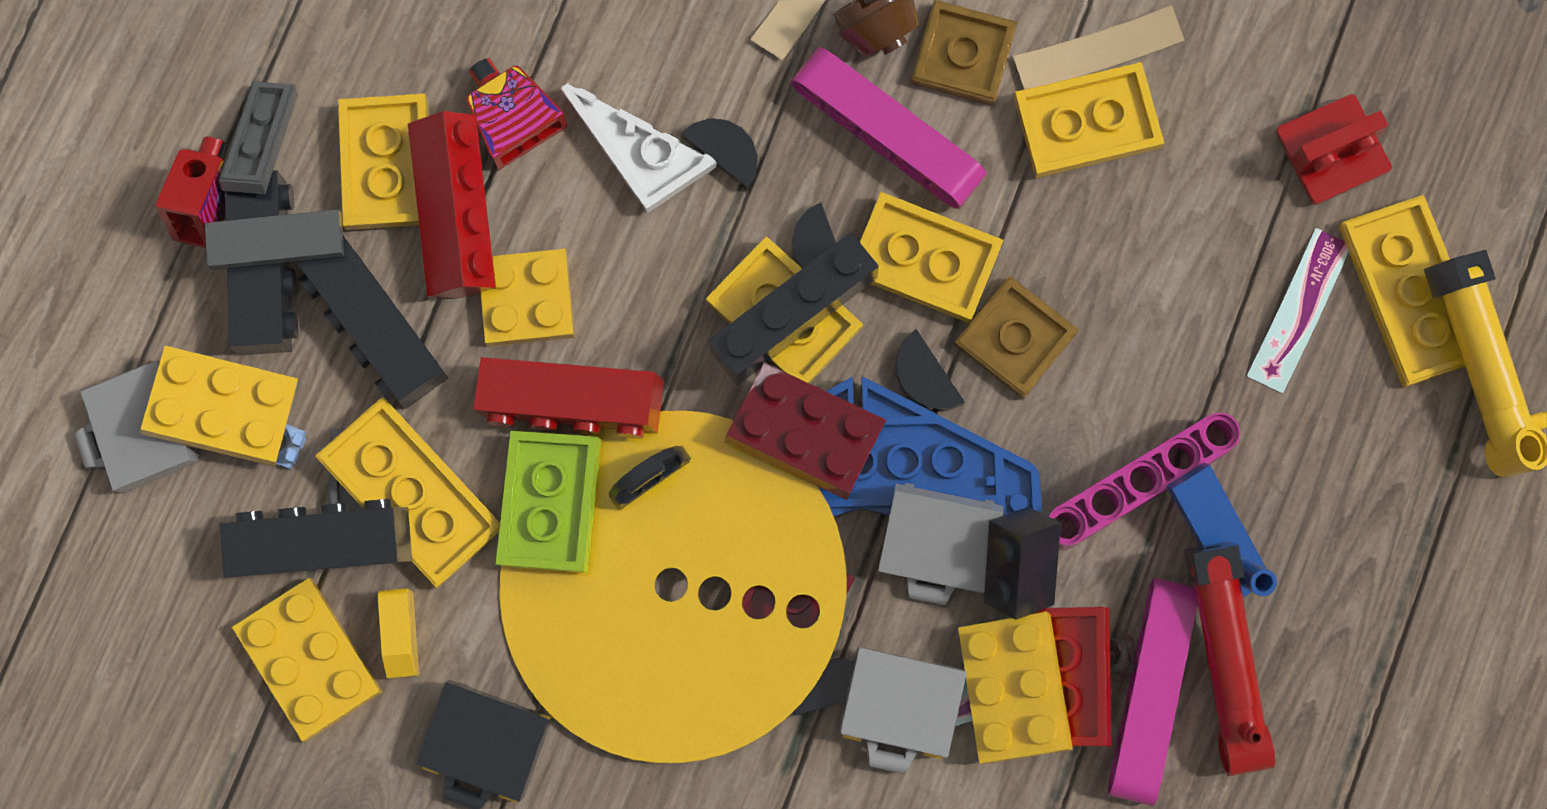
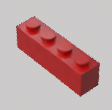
(451, 205)
(568, 396)

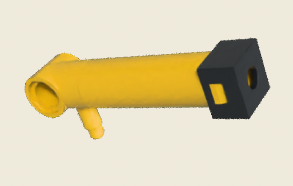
(1514, 435)

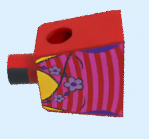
(511, 112)
(194, 192)

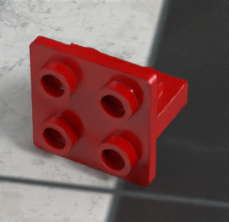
(1335, 148)

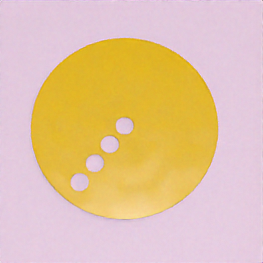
(673, 675)

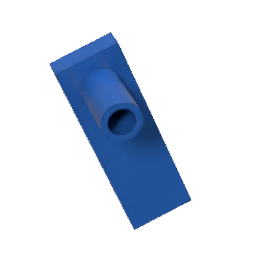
(1215, 521)

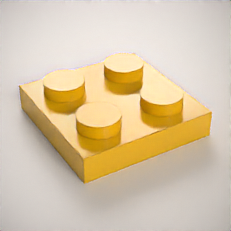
(529, 299)

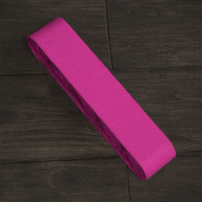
(888, 128)
(1159, 470)
(1153, 692)

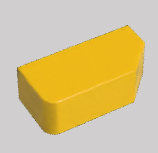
(398, 633)

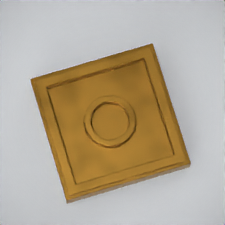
(964, 52)
(1016, 337)

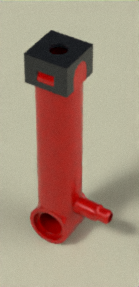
(1243, 735)

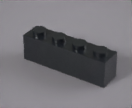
(260, 294)
(794, 308)
(375, 325)
(317, 540)

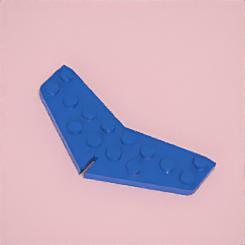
(934, 457)

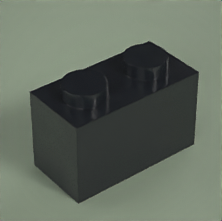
(1022, 562)

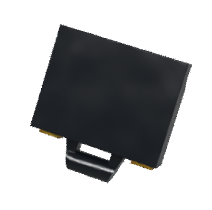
(482, 744)

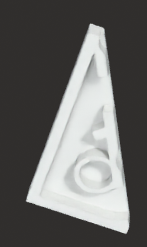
(647, 160)

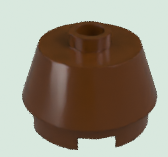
(876, 24)

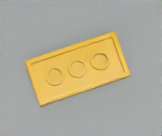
(1390, 259)
(389, 460)

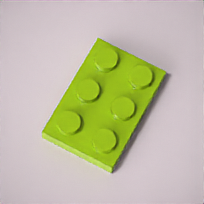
(548, 501)

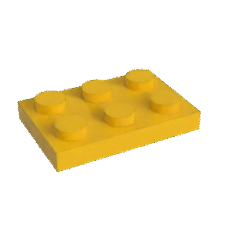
(1088, 120)
(378, 160)
(929, 256)
(756, 278)
(219, 406)
(307, 659)
(1015, 688)

